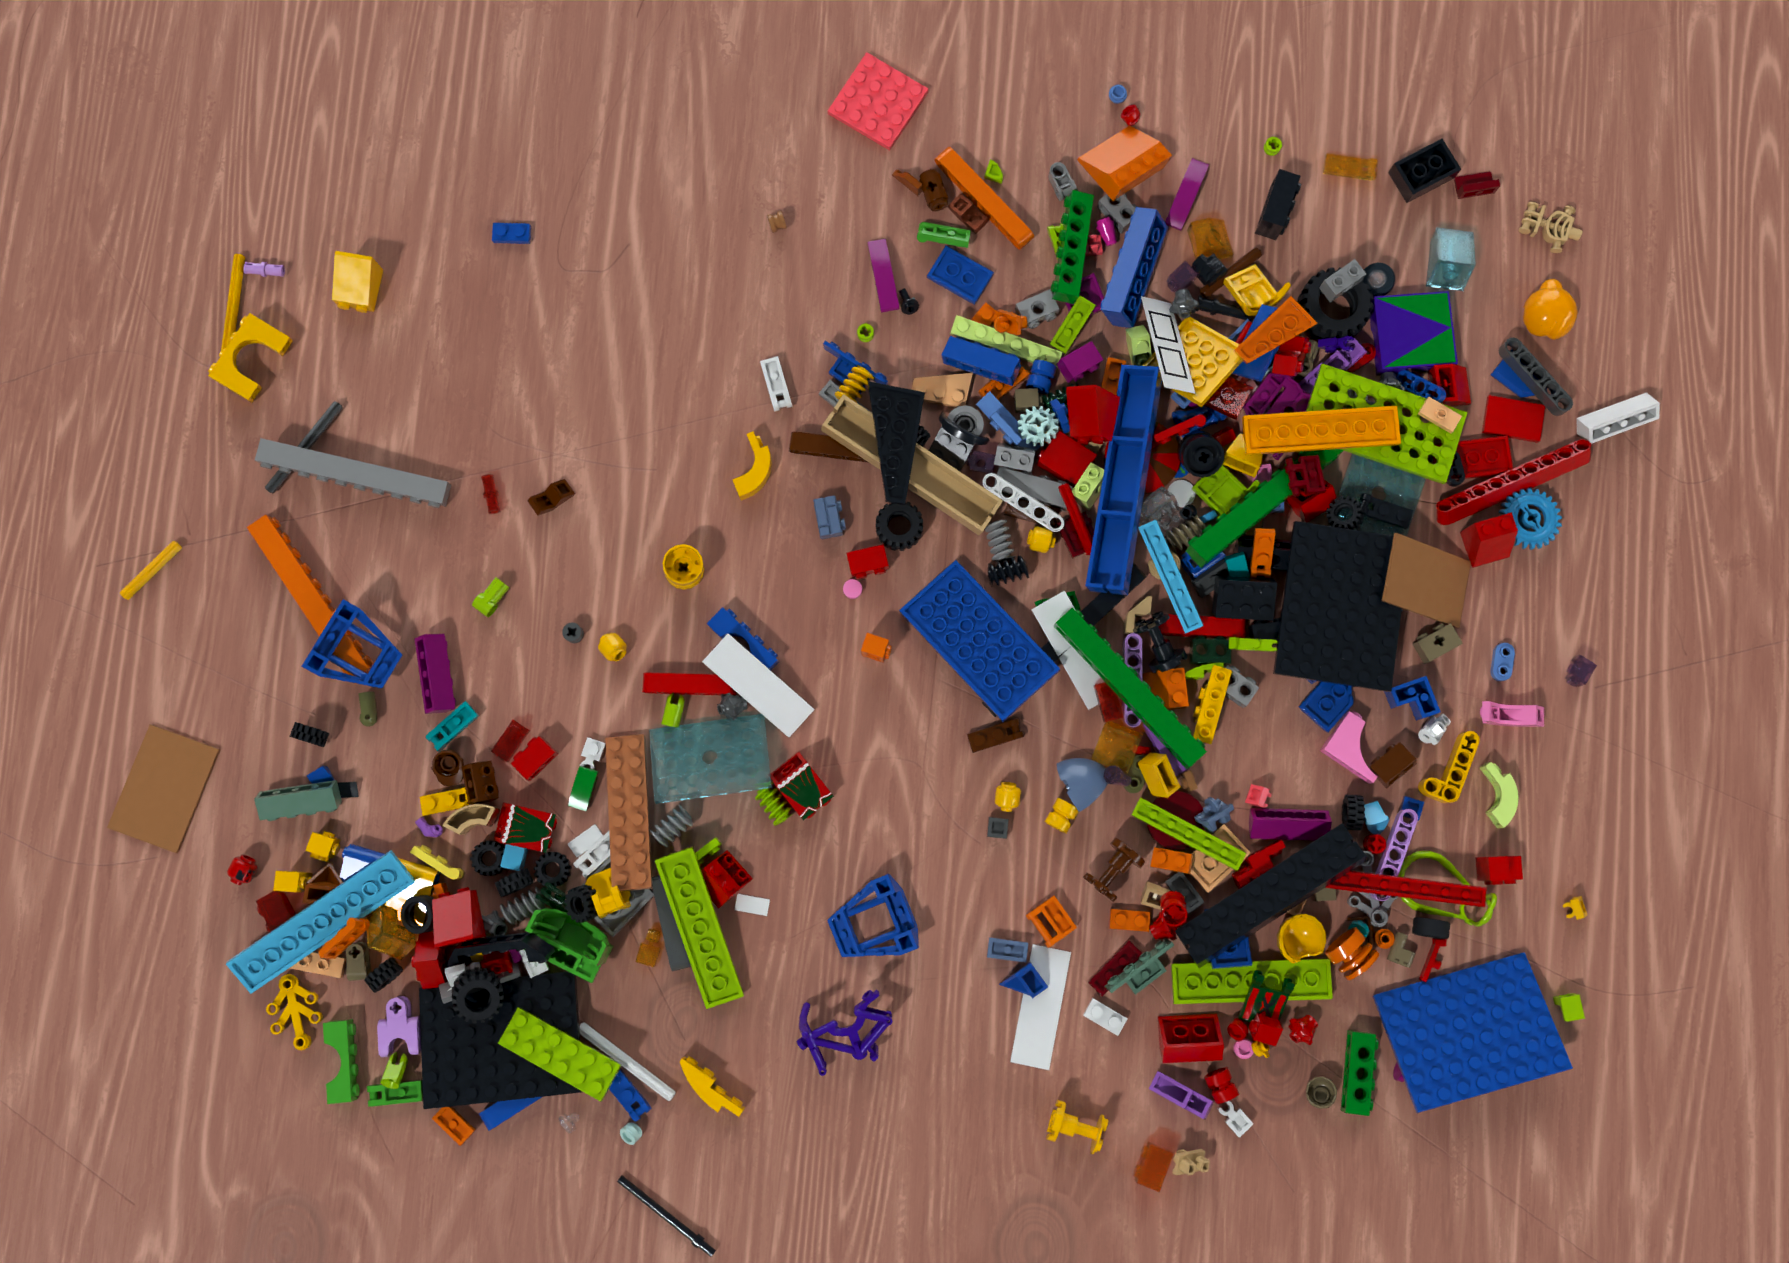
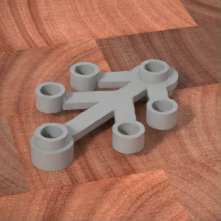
(1375, 906)

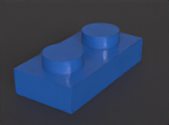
(511, 233)

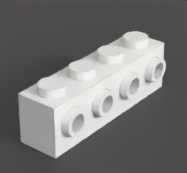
(1618, 418)

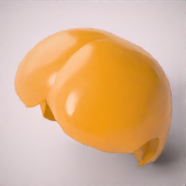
(1550, 311)

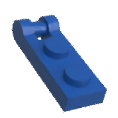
(627, 1095)

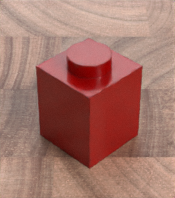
(1265, 1029)

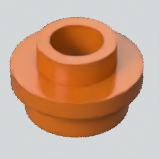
(1378, 938)

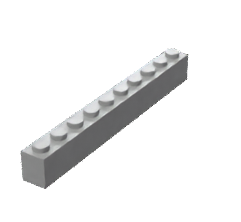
(352, 472)

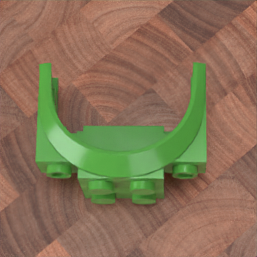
(572, 942)

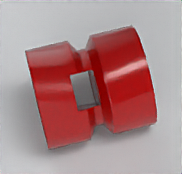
(1173, 908)
(1221, 1084)

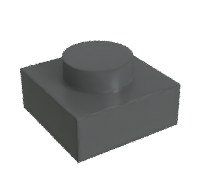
(997, 828)

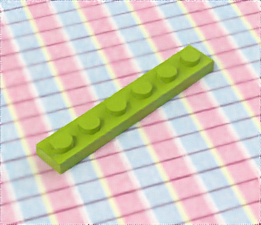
(1188, 834)

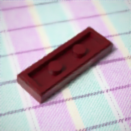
(1124, 956)

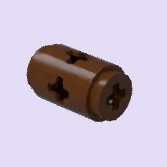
(936, 199)

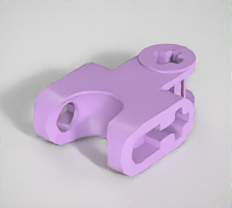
(399, 1025)

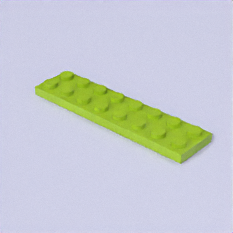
(699, 927)
(1226, 985)

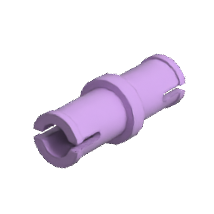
(264, 269)

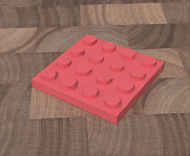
(878, 101)

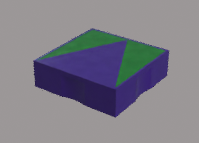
(1412, 332)

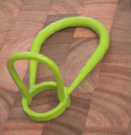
(1449, 866)

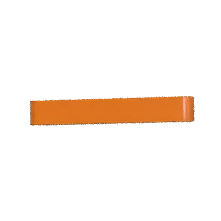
(984, 198)

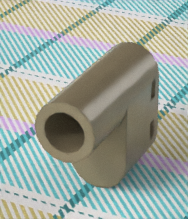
(1397, 951)

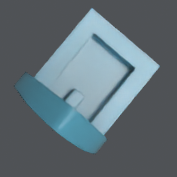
(1375, 818)

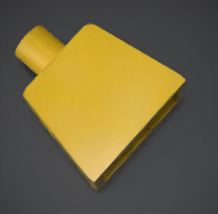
(1236, 458)

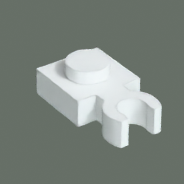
(593, 751)
(452, 973)
(1236, 1119)

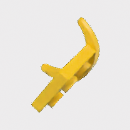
(1253, 289)

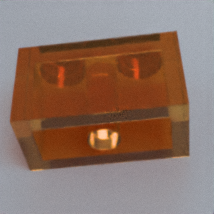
(1153, 1166)

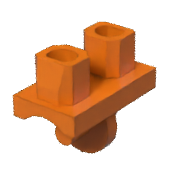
(1009, 322)

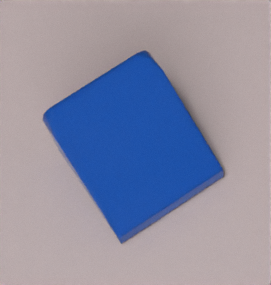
(320, 775)

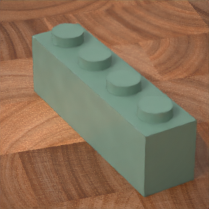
(298, 800)

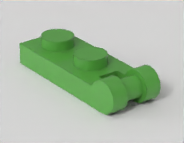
(943, 234)
(406, 1092)

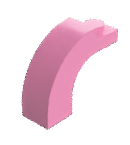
(1512, 715)

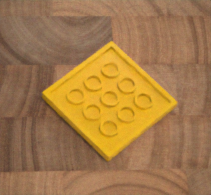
(1208, 356)

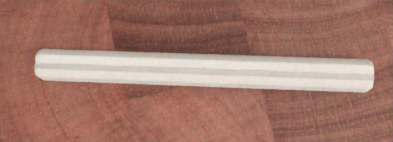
(626, 1061)

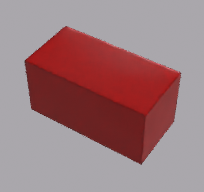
(1225, 436)

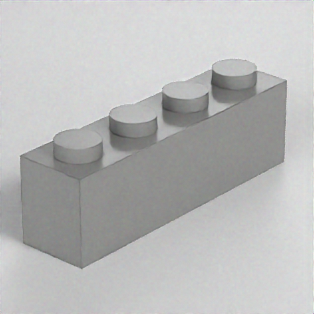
(1037, 487)

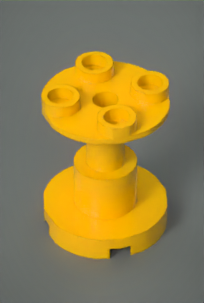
(1068, 1124)

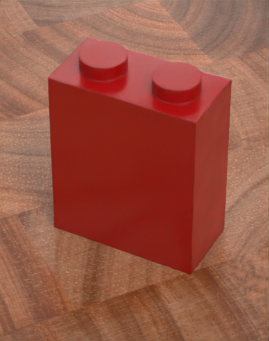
(1065, 459)

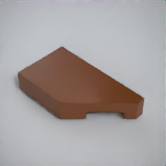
(908, 181)

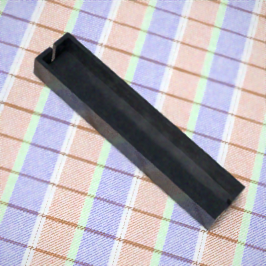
(1271, 895)

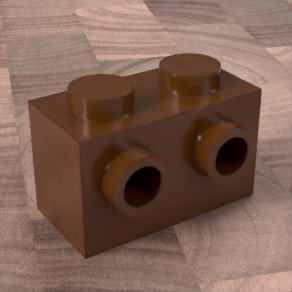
(1393, 764)
(480, 782)

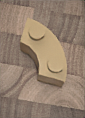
(470, 816)

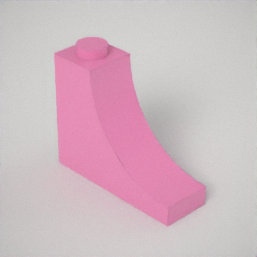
(1344, 746)

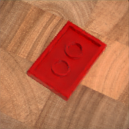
(1513, 418)

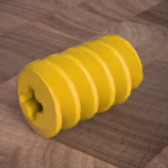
(854, 383)

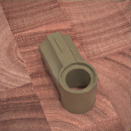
(1309, 360)

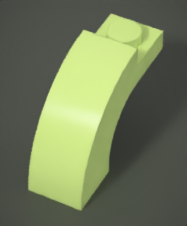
(1505, 795)

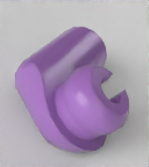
(429, 830)

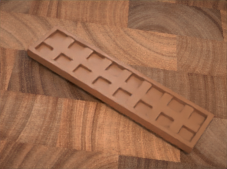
(628, 813)

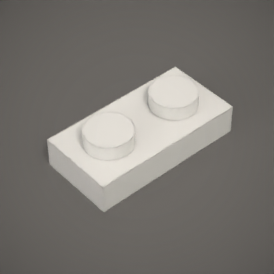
(1105, 1016)

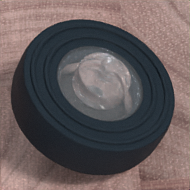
(1379, 278)

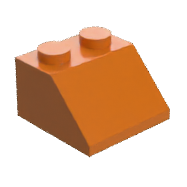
(1169, 687)

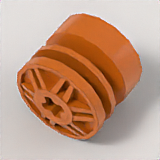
(1355, 957)

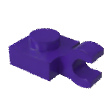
(1331, 345)

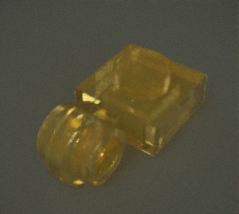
(648, 953)

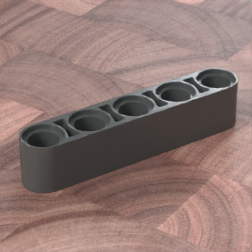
(1544, 380)
(674, 945)

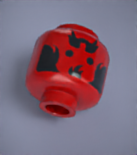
(242, 869)

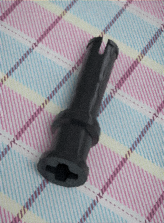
(1215, 306)

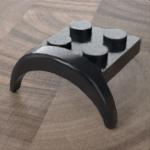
(954, 443)

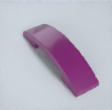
(1186, 194)

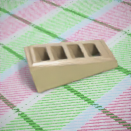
(1156, 890)

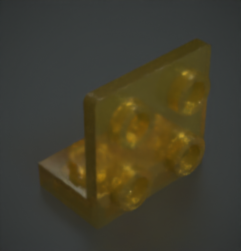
(1117, 746)

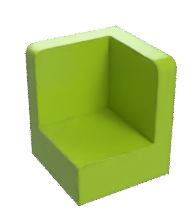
(1570, 1006)

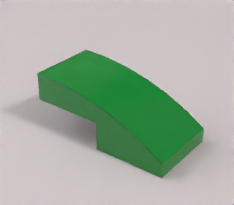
(582, 788)

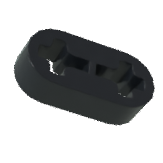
(1458, 470)

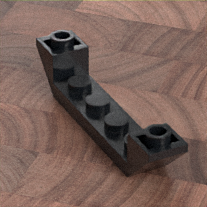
(535, 948)

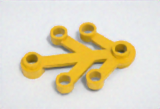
(294, 1009)

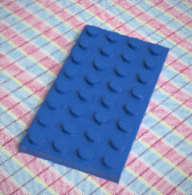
(979, 640)

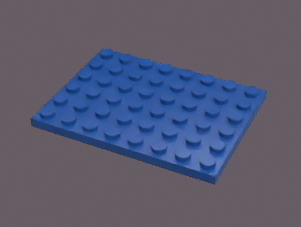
(1471, 1032)

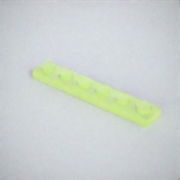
(1003, 341)

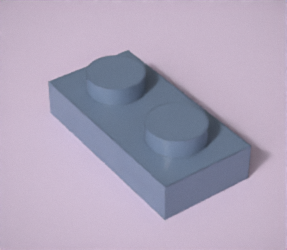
(1007, 950)

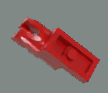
(1257, 863)

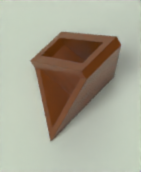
(321, 884)

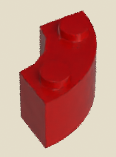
(1291, 356)

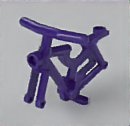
(859, 1048)

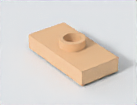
(1439, 415)

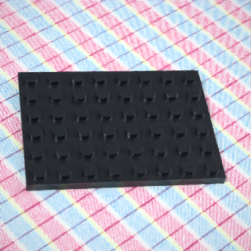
(1334, 609)
(464, 1058)

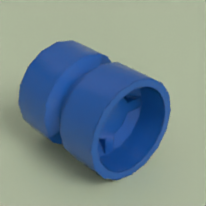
(1041, 374)

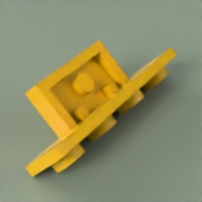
(1211, 703)

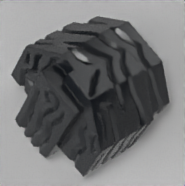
(1209, 269)

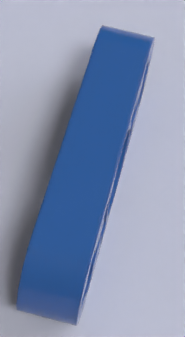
(1416, 379)

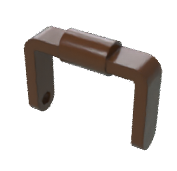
(1368, 922)

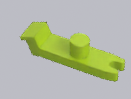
(1252, 644)

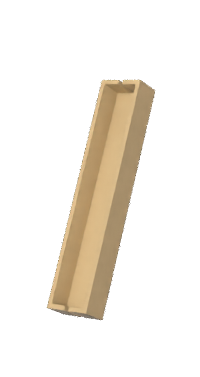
(929, 475)

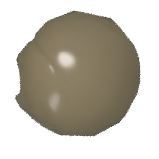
(1321, 1092)

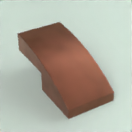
(967, 213)

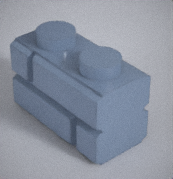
(828, 517)

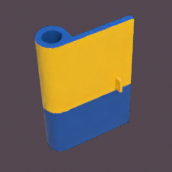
(425, 877)

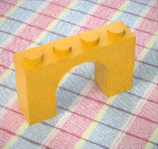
(251, 331)

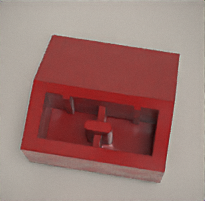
(1454, 381)
(724, 878)

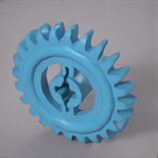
(1541, 534)

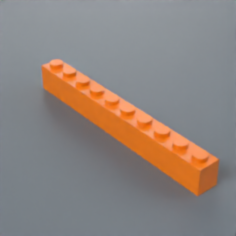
(304, 588)

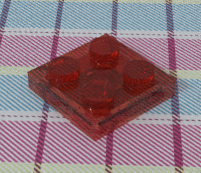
(1230, 398)

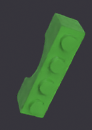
(341, 1037)

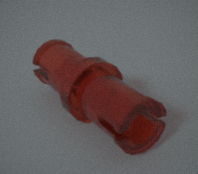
(490, 494)

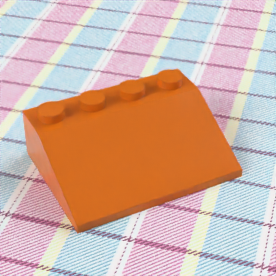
(1125, 161)

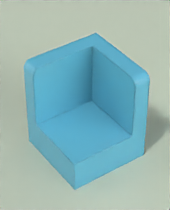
(514, 857)

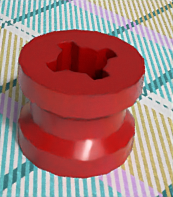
(1379, 844)

